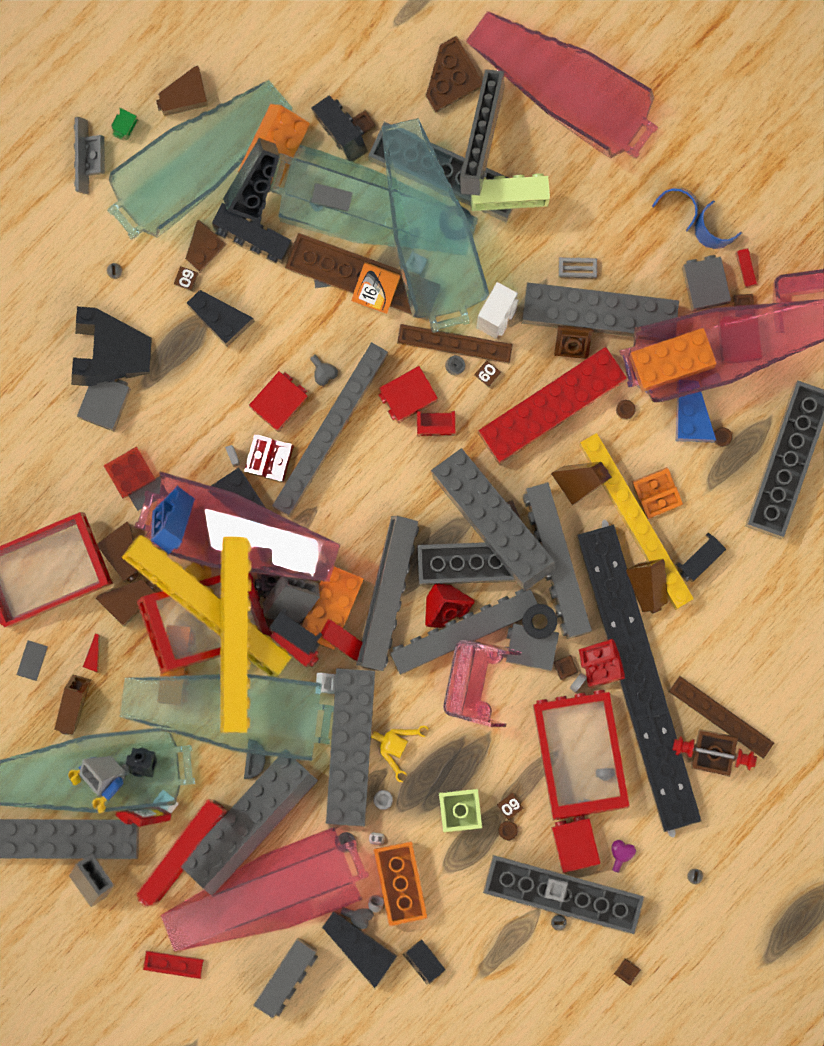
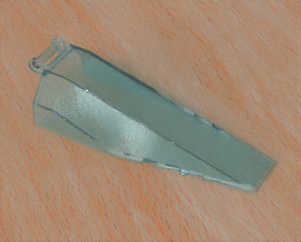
(188, 162)
(369, 210)
(430, 230)
(280, 712)
(42, 780)

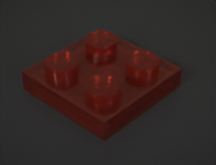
(129, 472)

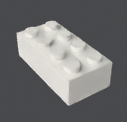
(497, 310)

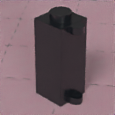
(701, 559)
(295, 633)

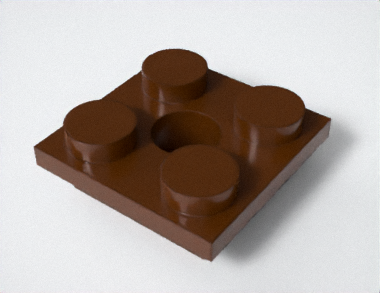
(569, 334)

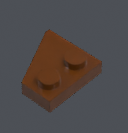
(203, 246)

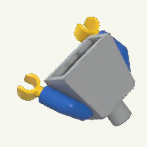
(103, 777)

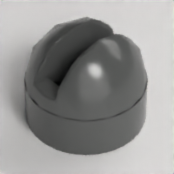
(118, 271)
(691, 874)
(558, 918)

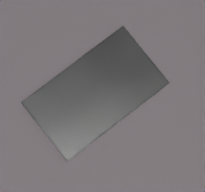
(138, 497)
(32, 660)

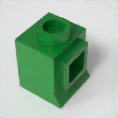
(124, 124)

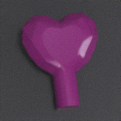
(622, 853)

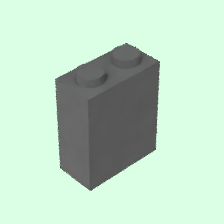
(706, 283)
(104, 403)
(293, 594)
(534, 652)
(91, 880)

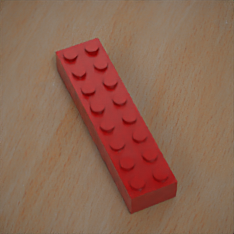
(552, 405)

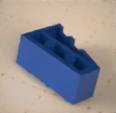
(693, 420)
(171, 519)

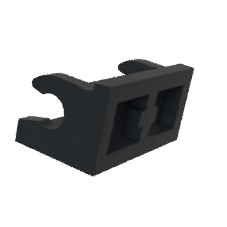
(424, 962)

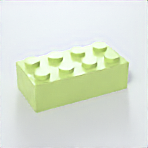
(512, 193)

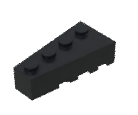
(252, 184)
(251, 235)
(362, 950)

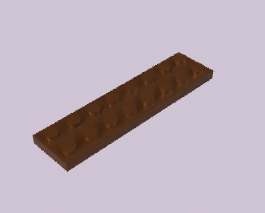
(338, 268)

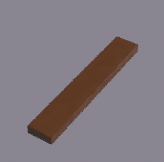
(455, 343)
(721, 717)

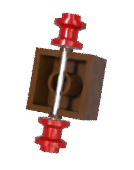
(714, 752)

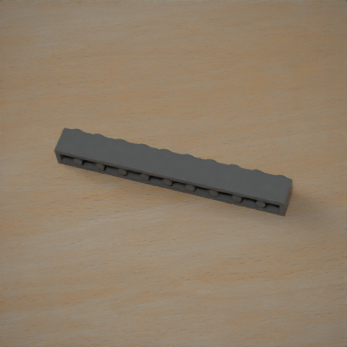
(330, 429)

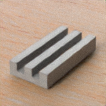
(584, 268)

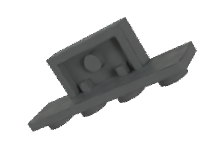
(88, 155)

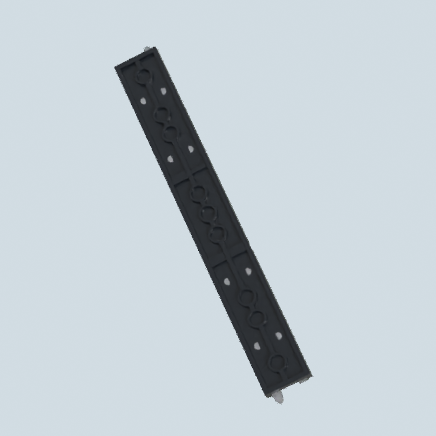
(642, 683)

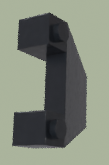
(117, 349)

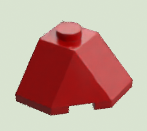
(445, 604)

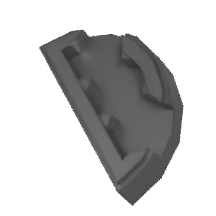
(254, 765)

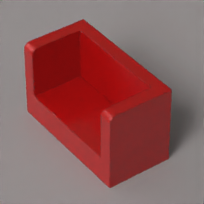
(436, 424)

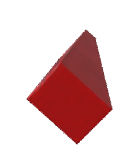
(746, 267)
(92, 658)

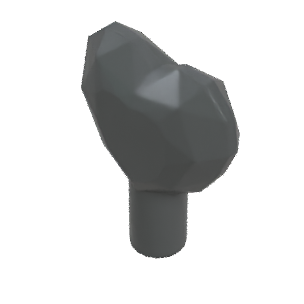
(323, 371)
(358, 917)

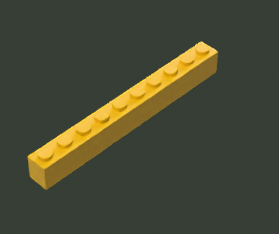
(636, 520)
(200, 601)
(235, 634)

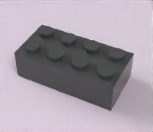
(285, 977)

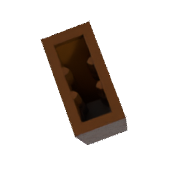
(183, 94)
(581, 479)
(114, 548)
(649, 584)
(123, 600)
(72, 704)

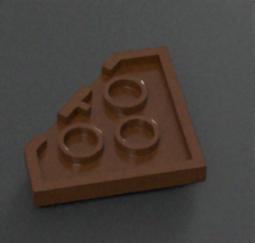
(451, 75)

